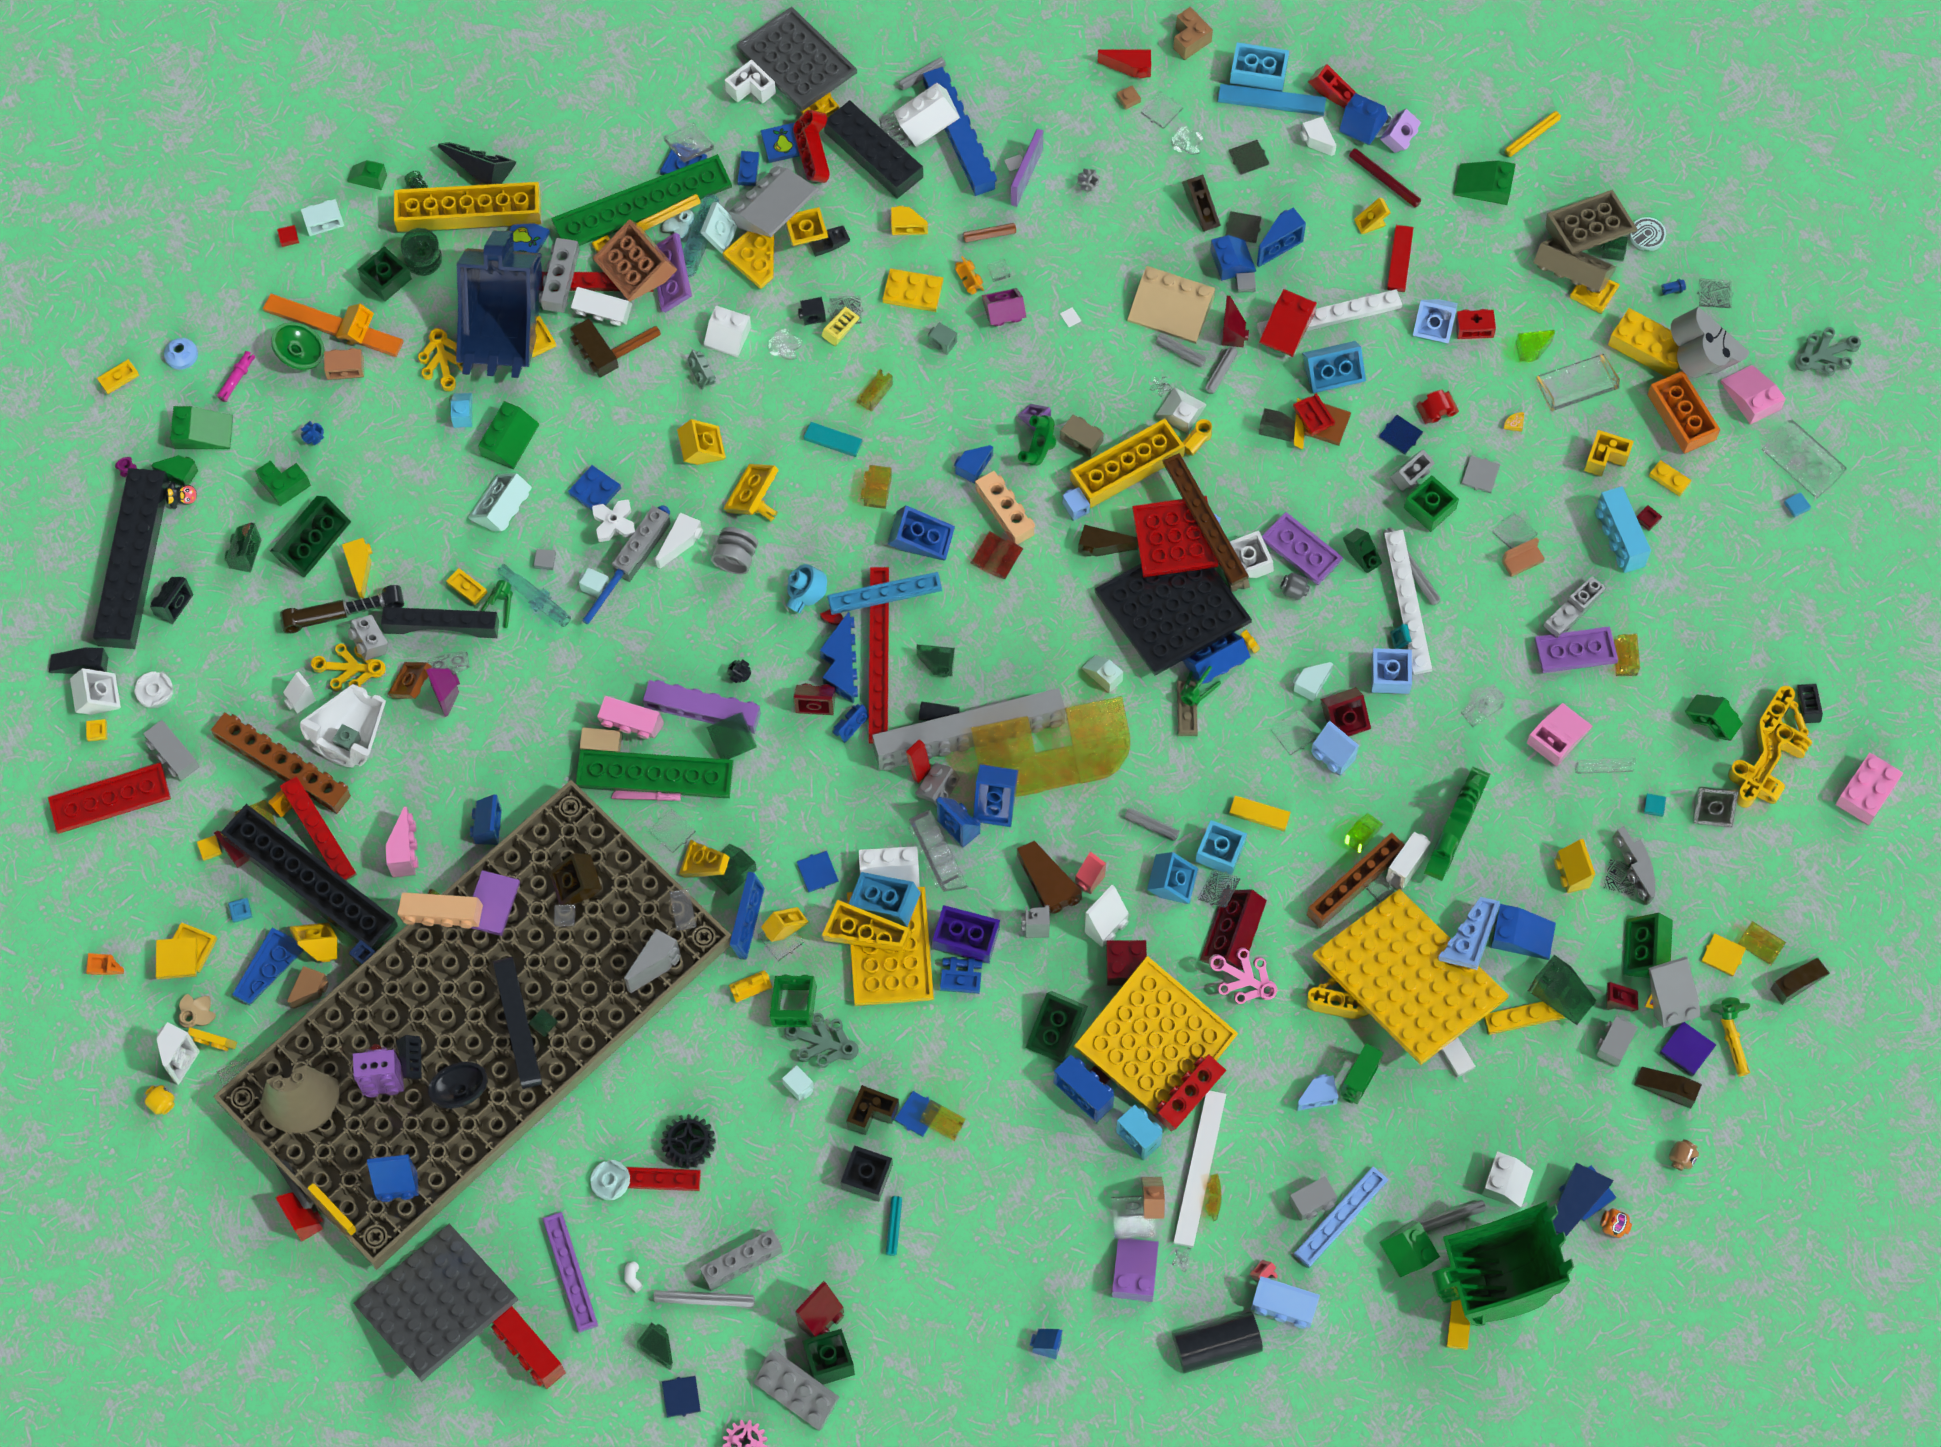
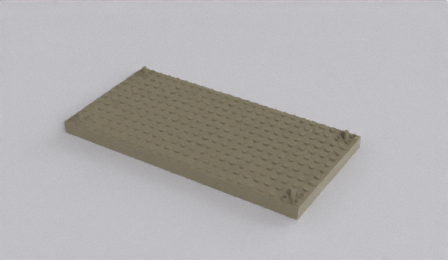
(447, 992)

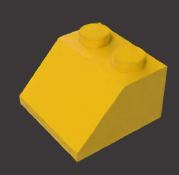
(806, 227)
(700, 442)
(1575, 867)

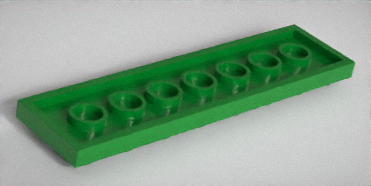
(654, 773)

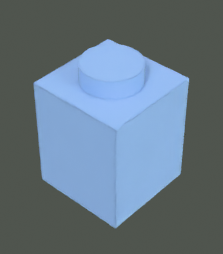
(1076, 503)

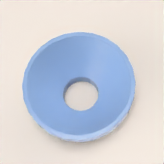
(183, 359)

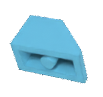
(461, 410)

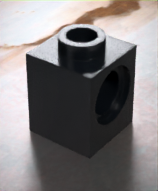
(812, 311)

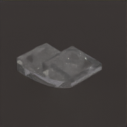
(454, 661)

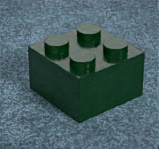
(384, 273)

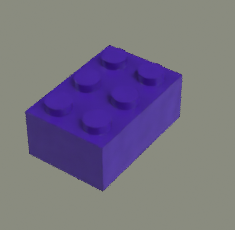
(966, 934)

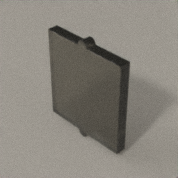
(1248, 157)
(1243, 226)

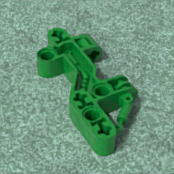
(1457, 823)

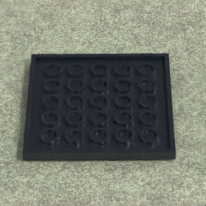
(1172, 613)

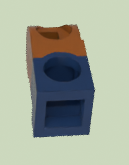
(361, 953)

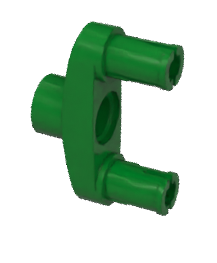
(1038, 448)

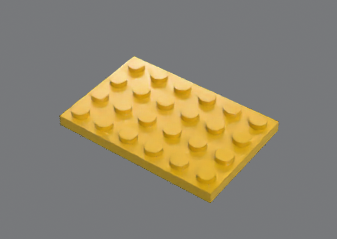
(893, 975)

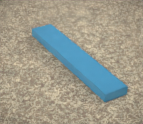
(1272, 99)
(884, 593)

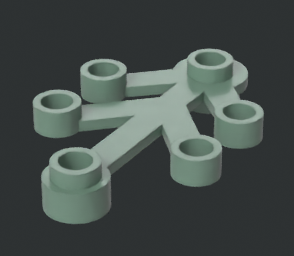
(1826, 354)
(824, 1042)

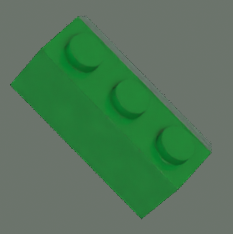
(508, 435)
(1647, 943)

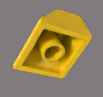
(316, 940)

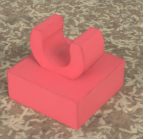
(1264, 1269)

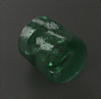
(414, 180)

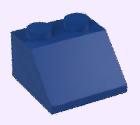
(1363, 119)
(1231, 256)
(486, 821)

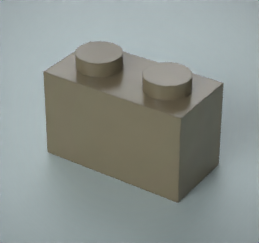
(1082, 435)

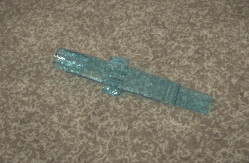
(537, 599)

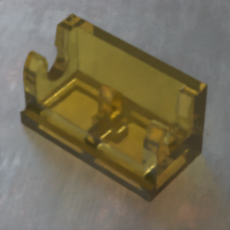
(875, 391)
(1628, 655)
(1761, 943)
(942, 1120)

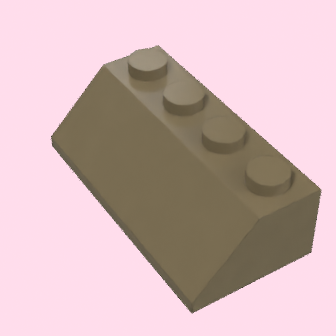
(1578, 267)

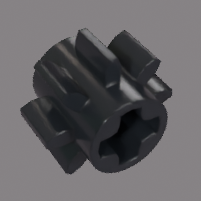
(739, 671)

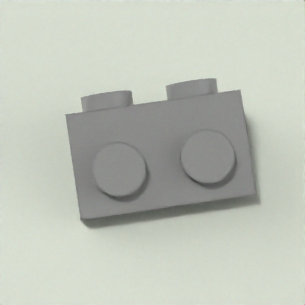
(938, 783)

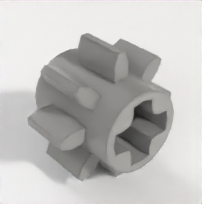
(1088, 179)

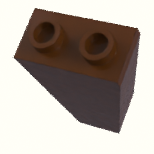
(1048, 879)

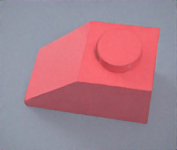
(1090, 873)

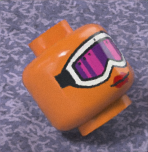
(1615, 1223)

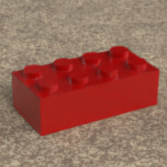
(530, 1349)

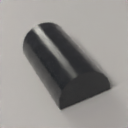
(1218, 1342)

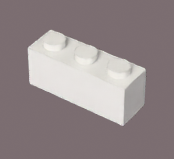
(601, 306)

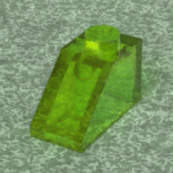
(1533, 344)
(1363, 832)

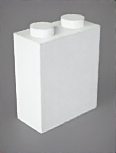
(1408, 861)

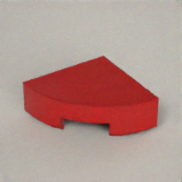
(832, 619)

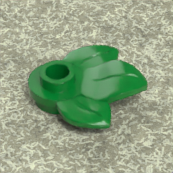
(1729, 1008)

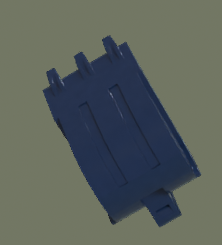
(497, 305)

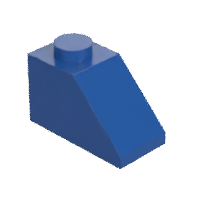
(973, 463)
(1047, 1342)

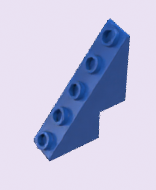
(839, 654)

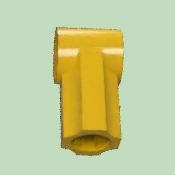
(1198, 438)

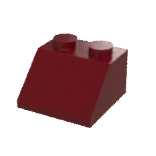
(814, 699)
(1347, 711)

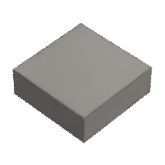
(1246, 282)
(544, 559)

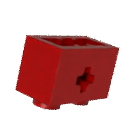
(1475, 324)

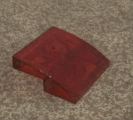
(996, 555)

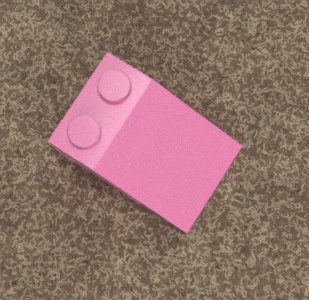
(1754, 393)

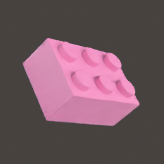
(1869, 788)

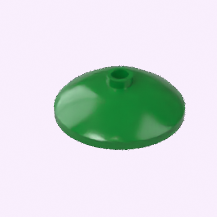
(297, 345)

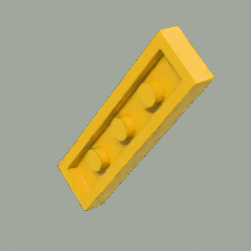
(1520, 1017)

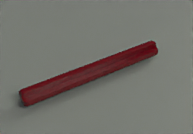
(1385, 177)

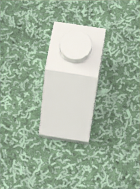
(1318, 136)
(298, 694)

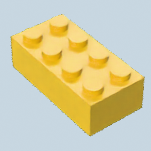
(1646, 343)

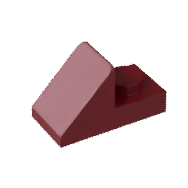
(1621, 997)

